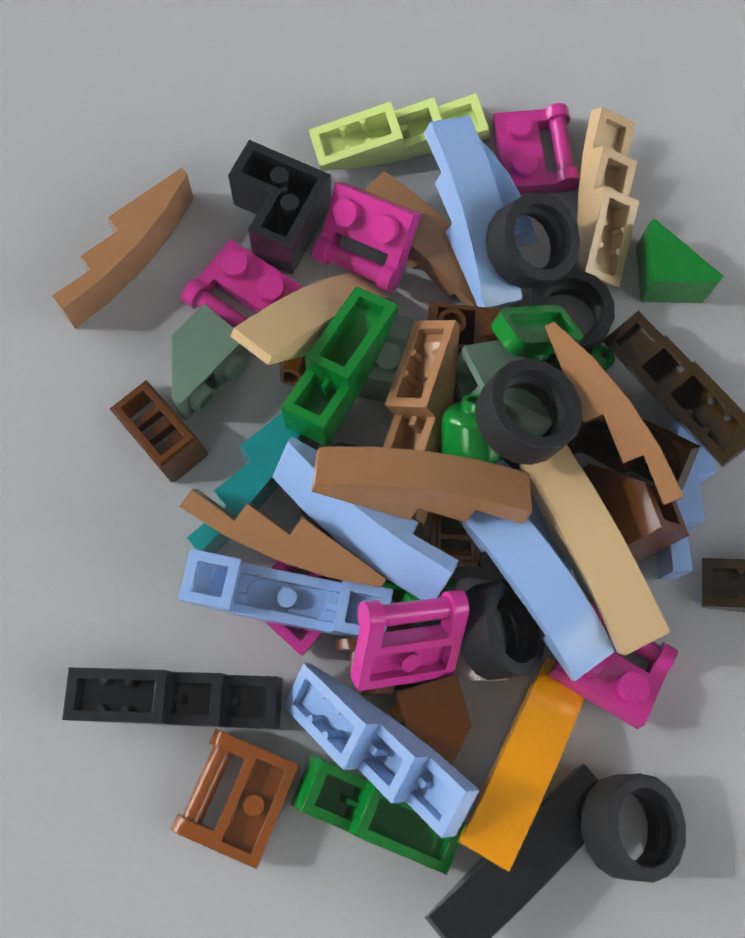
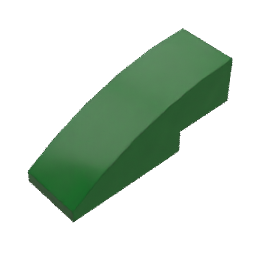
(339, 366)
(363, 811)

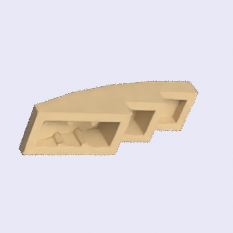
(604, 203)
(297, 321)
(595, 551)

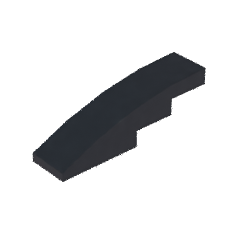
(172, 698)
(492, 896)

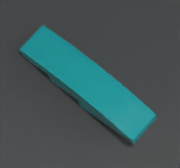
(250, 483)

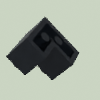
(287, 203)

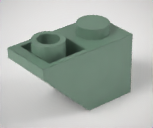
(203, 360)
(479, 364)

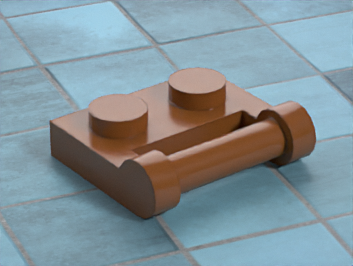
(251, 806)

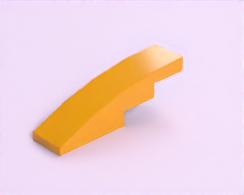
(522, 769)

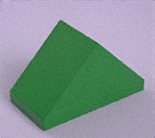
(671, 269)

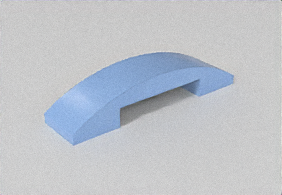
(545, 589)
(275, 594)

